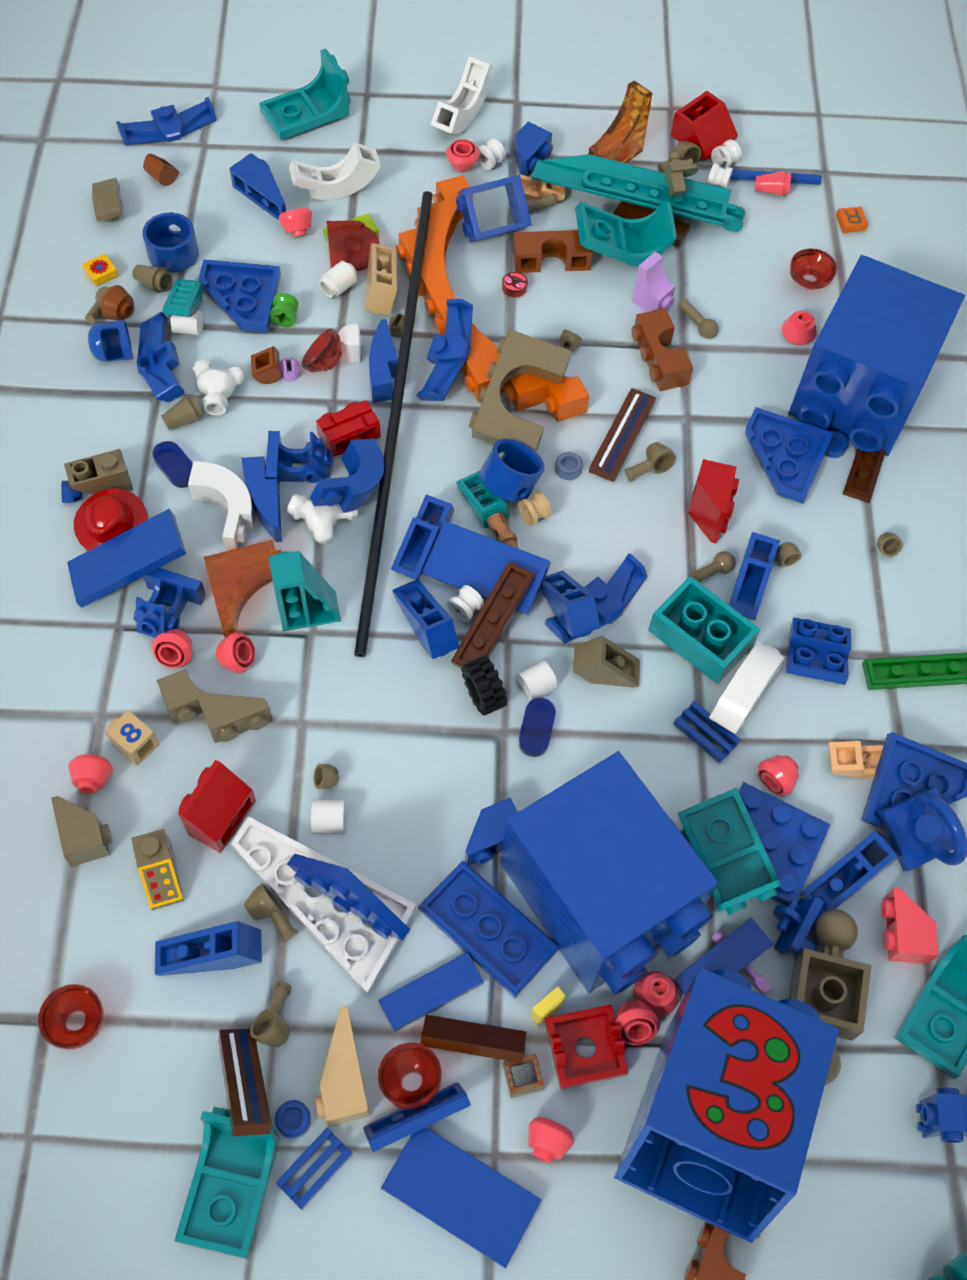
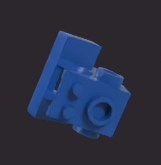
(280, 460)
(170, 590)
(943, 1115)

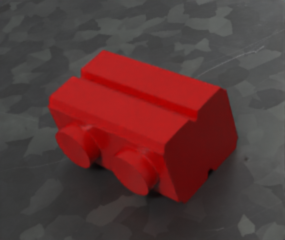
(352, 423)

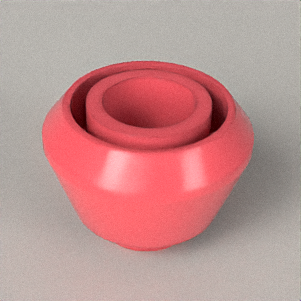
(462, 155)
(296, 221)
(799, 328)
(172, 648)
(236, 652)
(89, 772)
(779, 774)
(651, 986)
(637, 1022)
(549, 1139)

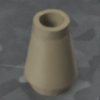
(154, 277)
(183, 413)

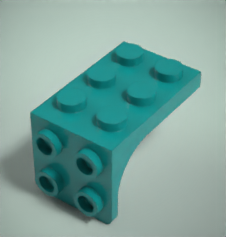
(312, 105)
(624, 238)
(730, 850)
(939, 1015)
(227, 1187)

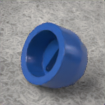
(68, 494)

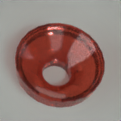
(815, 263)
(323, 352)
(60, 1005)
(404, 1060)

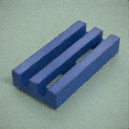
(709, 748)
(304, 1158)

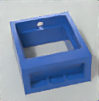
(517, 204)

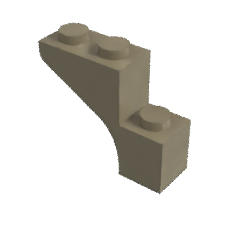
(223, 713)

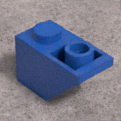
(530, 145)
(489, 832)

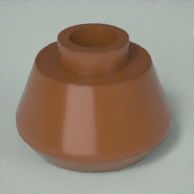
(116, 303)

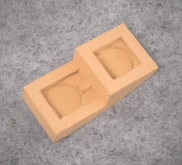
(536, 189)
(853, 759)

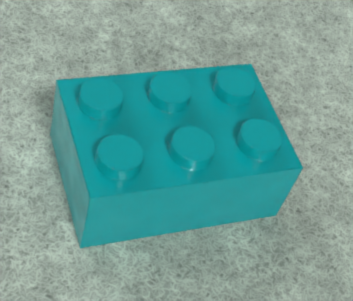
(703, 629)

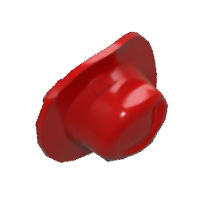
(107, 516)

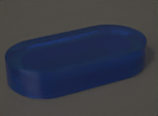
(173, 463)
(537, 727)

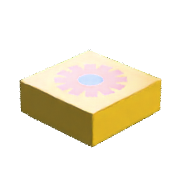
(100, 269)

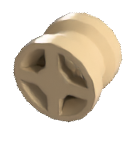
(535, 508)

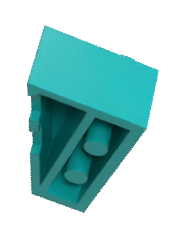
(301, 592)

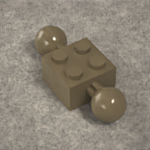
(832, 983)

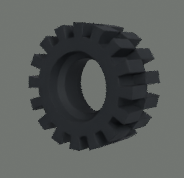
(484, 685)

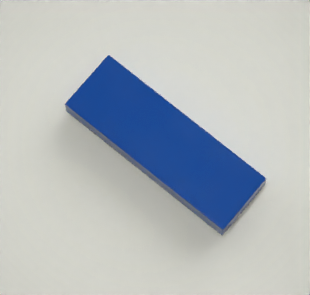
(731, 953)
(430, 992)
(408, 1121)

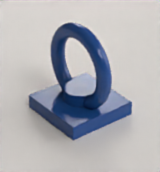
(924, 830)

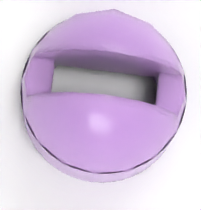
(290, 375)

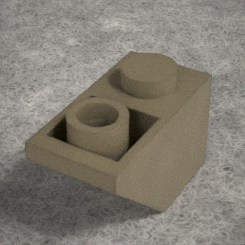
(99, 473)

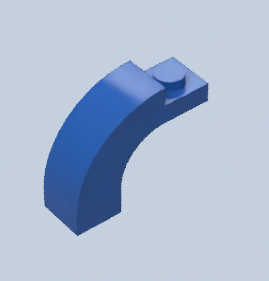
(365, 469)

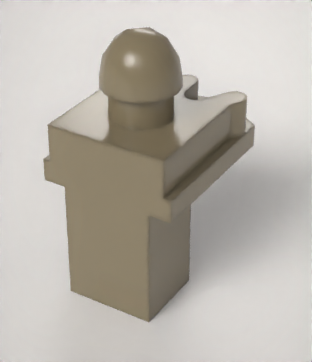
(676, 172)

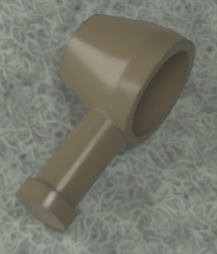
(687, 151)
(659, 460)
(263, 904)
(269, 1026)

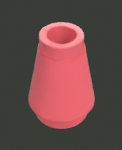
(774, 183)

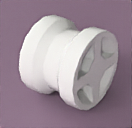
(491, 154)
(727, 154)
(720, 176)
(465, 603)

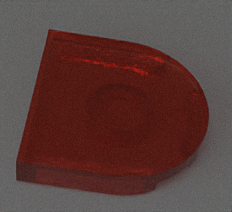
(350, 243)

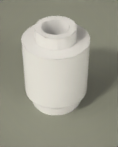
(338, 279)

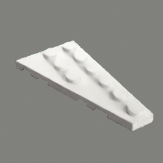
(340, 933)

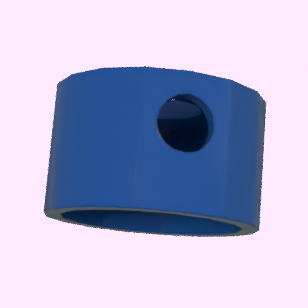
(167, 247)
(514, 473)

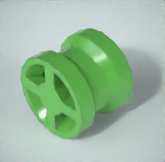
(284, 309)

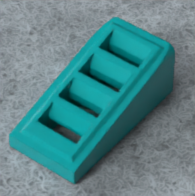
(183, 298)
(483, 512)

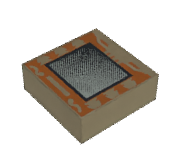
(523, 1077)

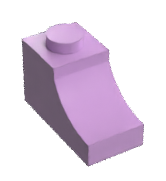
(652, 286)

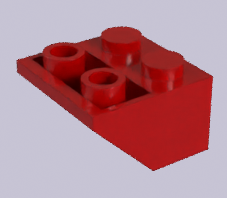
(704, 123)
(713, 498)
(216, 806)

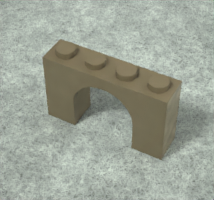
(518, 356)

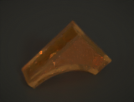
(628, 130)
(236, 577)

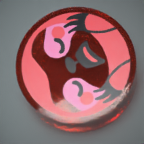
(514, 284)

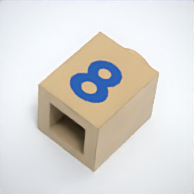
(132, 737)

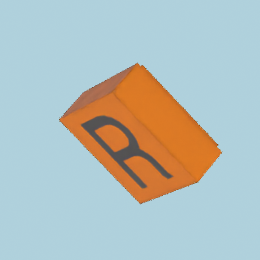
(851, 219)

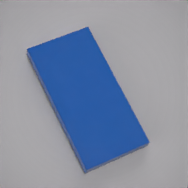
(125, 558)
(478, 561)
(489, 928)
(461, 1195)

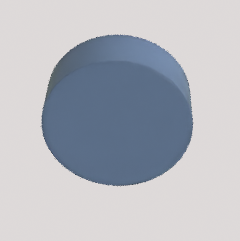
(568, 466)

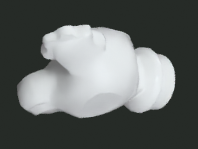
(216, 385)
(319, 518)

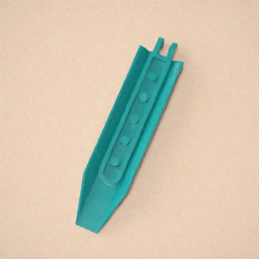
(640, 187)

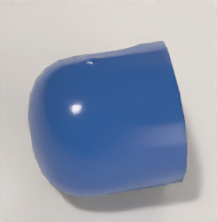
(110, 341)

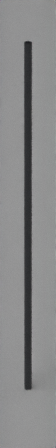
(393, 428)

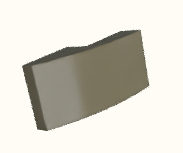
(107, 200)

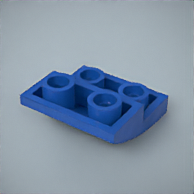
(818, 650)

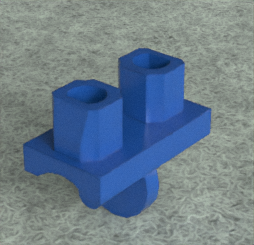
(795, 923)

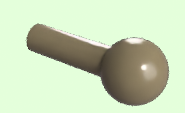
(541, 203)
(95, 311)
(706, 327)
(723, 562)

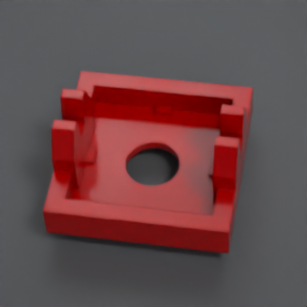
(601, 1028)

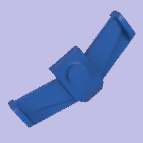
(167, 124)
(449, 351)
(158, 358)
(609, 597)

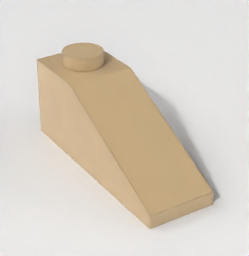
(381, 279)
(341, 1081)

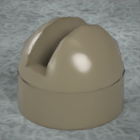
(396, 331)
(570, 339)
(889, 544)
(788, 554)
(325, 776)

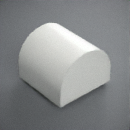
(188, 325)
(350, 343)
(537, 680)
(328, 816)

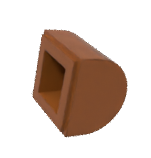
(160, 169)
(266, 366)

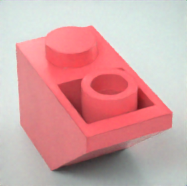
(909, 930)

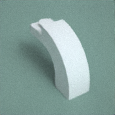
(467, 101)
(339, 179)
(221, 486)
(747, 687)

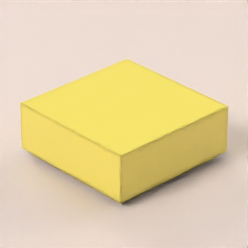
(548, 1005)

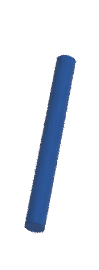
(795, 177)

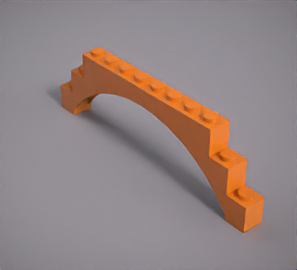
(522, 390)

